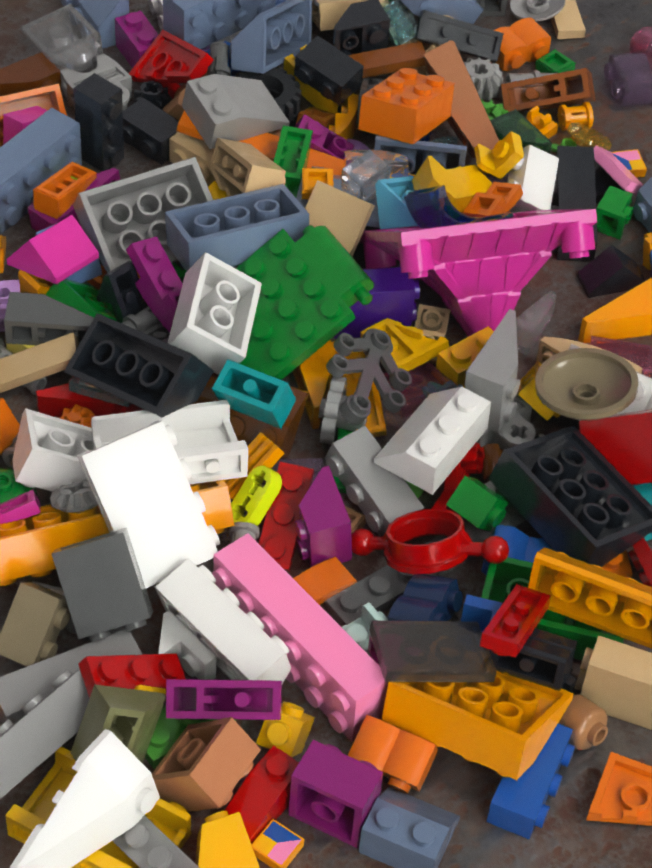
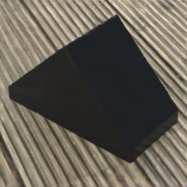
(610, 274)

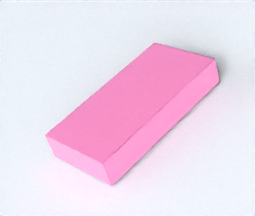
(617, 170)

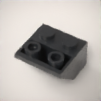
(362, 28)

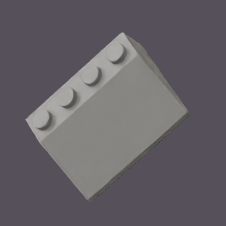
(136, 208)

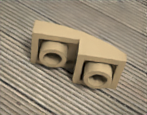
(433, 322)

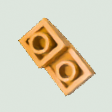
(346, 120)

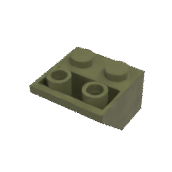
(124, 712)

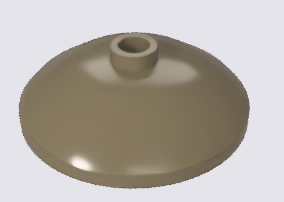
(586, 383)

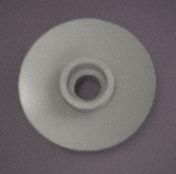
(536, 9)

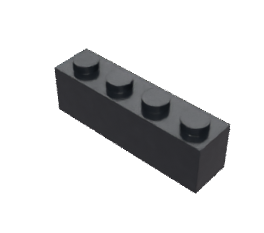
(575, 187)

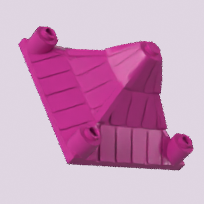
(482, 263)

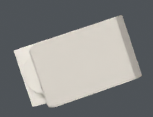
(192, 653)

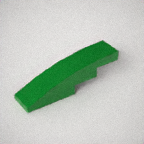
(293, 154)

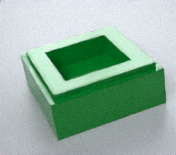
(554, 63)

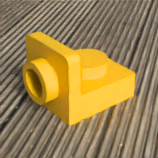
(502, 157)

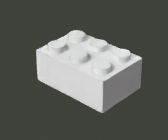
(215, 312)

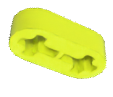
(256, 497)

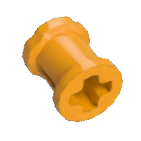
(575, 114)

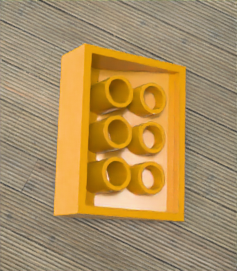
(484, 722)

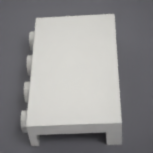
(202, 435)
(148, 491)

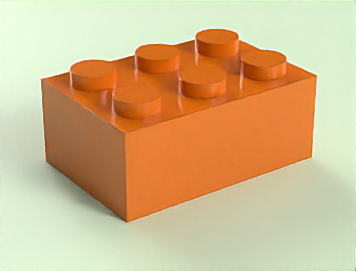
(406, 105)

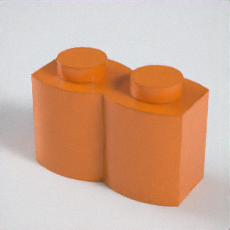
(522, 43)
(395, 752)

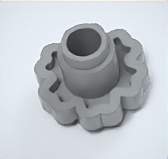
(331, 414)

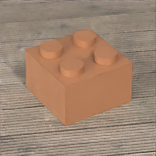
(205, 765)

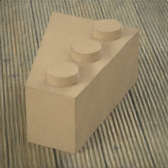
(243, 168)

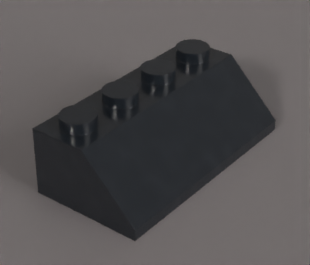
(138, 367)

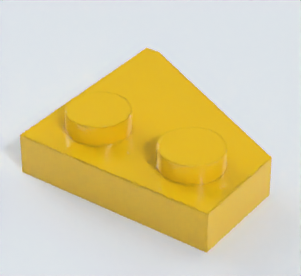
(409, 344)

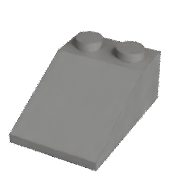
(231, 108)
(495, 373)

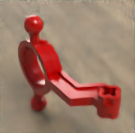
(434, 521)

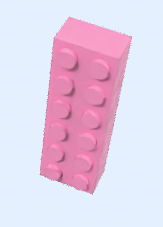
(321, 654)

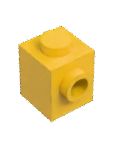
(289, 732)

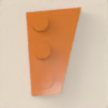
(623, 793)

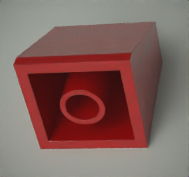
(624, 442)

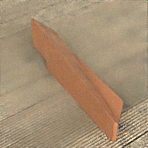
(468, 114)

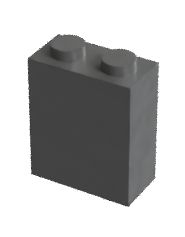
(103, 585)

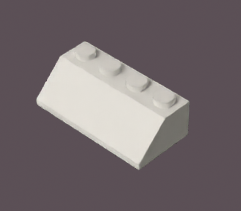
(216, 620)

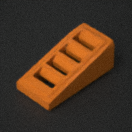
(60, 190)

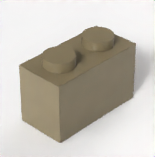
(33, 624)

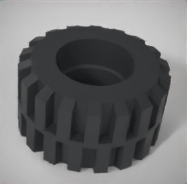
(283, 90)

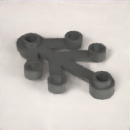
(377, 348)

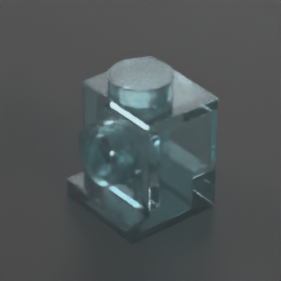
(402, 22)

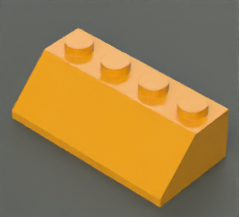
(594, 595)

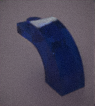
(433, 209)

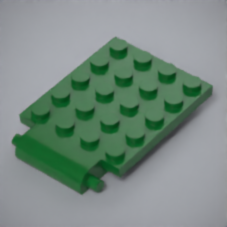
(301, 298)

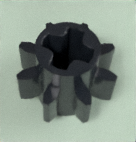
(154, 93)

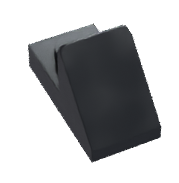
(121, 292)

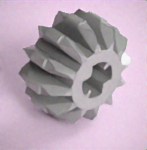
(485, 77)

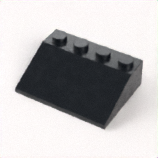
(573, 496)

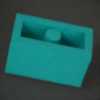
(254, 393)

